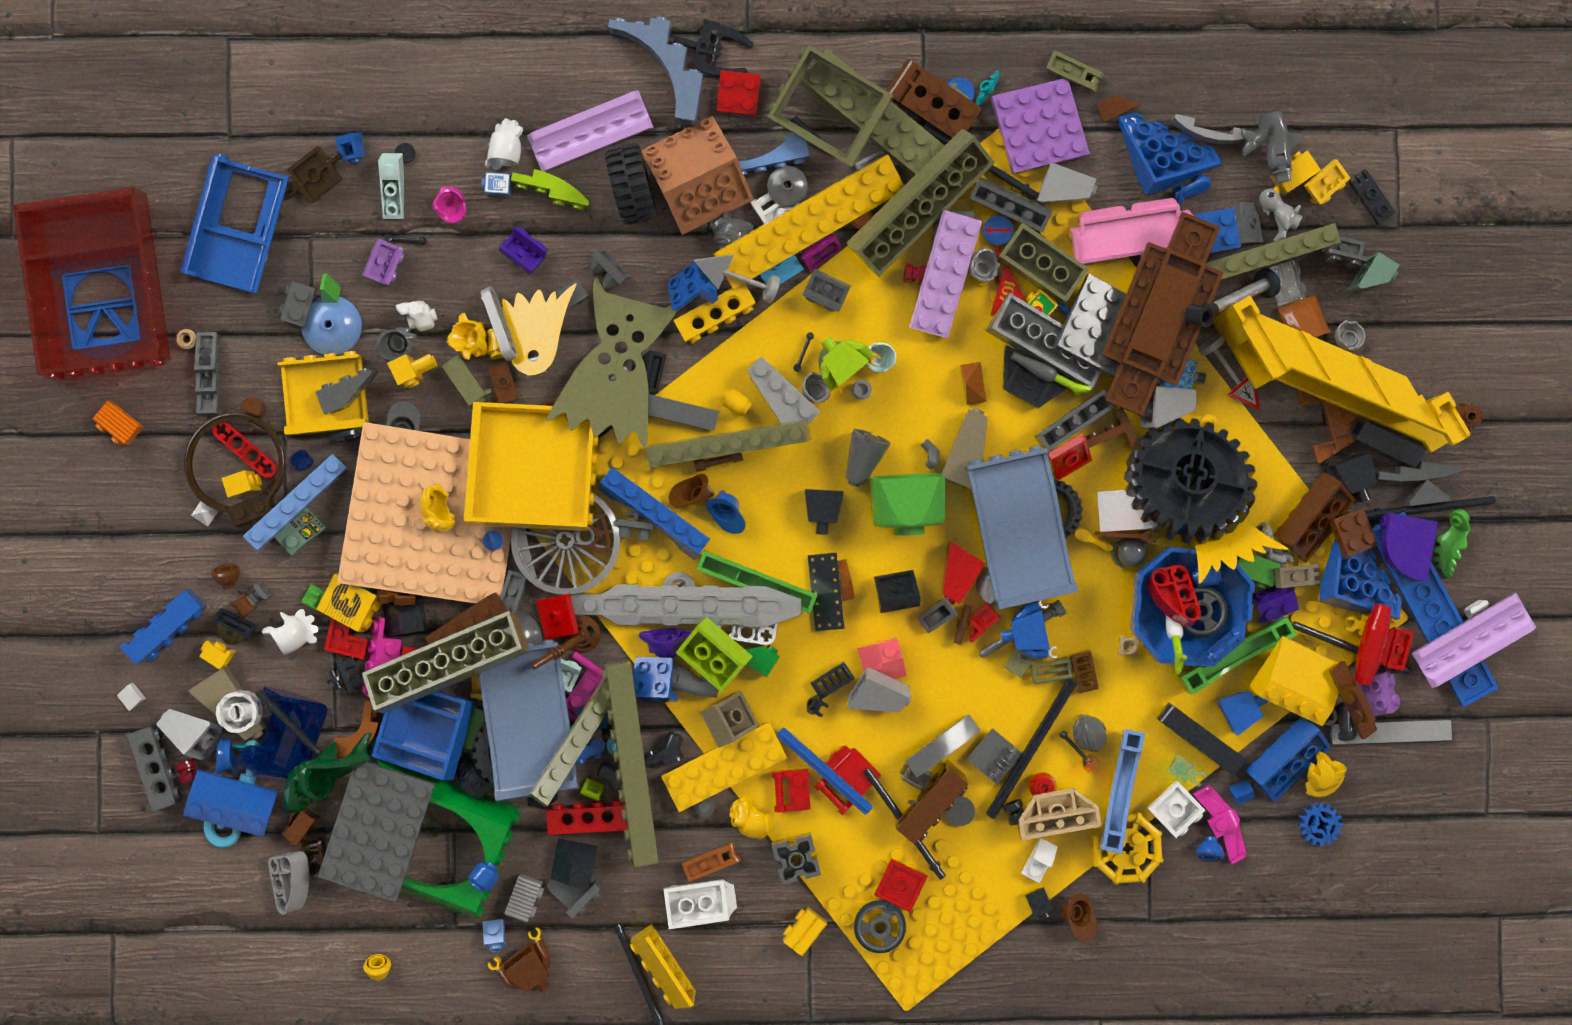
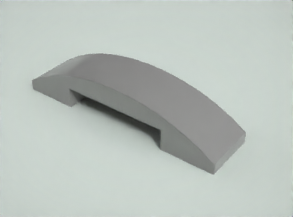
(1186, 125)

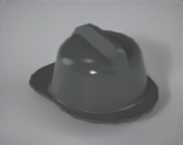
(404, 416)

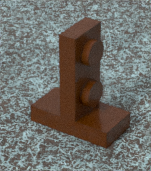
(1112, 430)

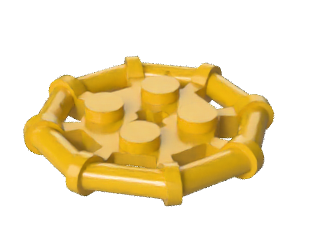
(1135, 857)

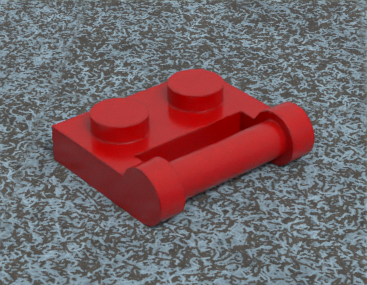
(798, 790)

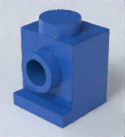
(351, 147)

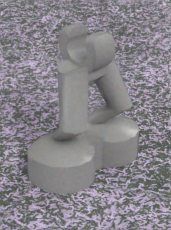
(1273, 554)

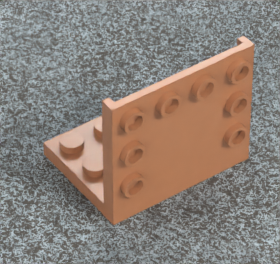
(698, 174)

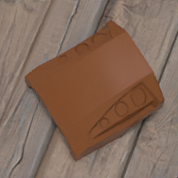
(1304, 316)

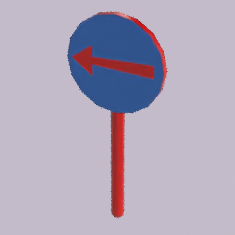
(998, 231)

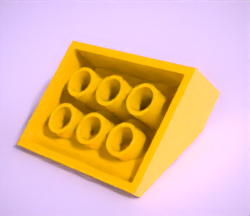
(1298, 681)
(664, 968)

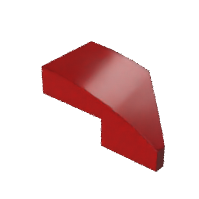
(982, 620)

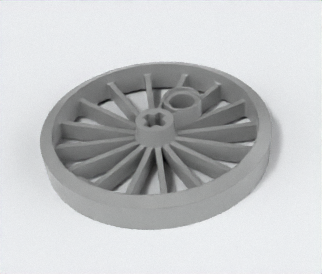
(523, 558)

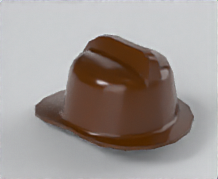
(691, 491)
(1080, 916)

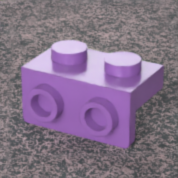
(383, 262)

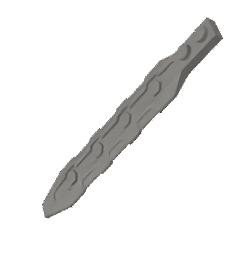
(689, 605)

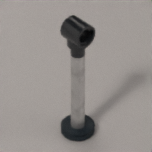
(1265, 283)

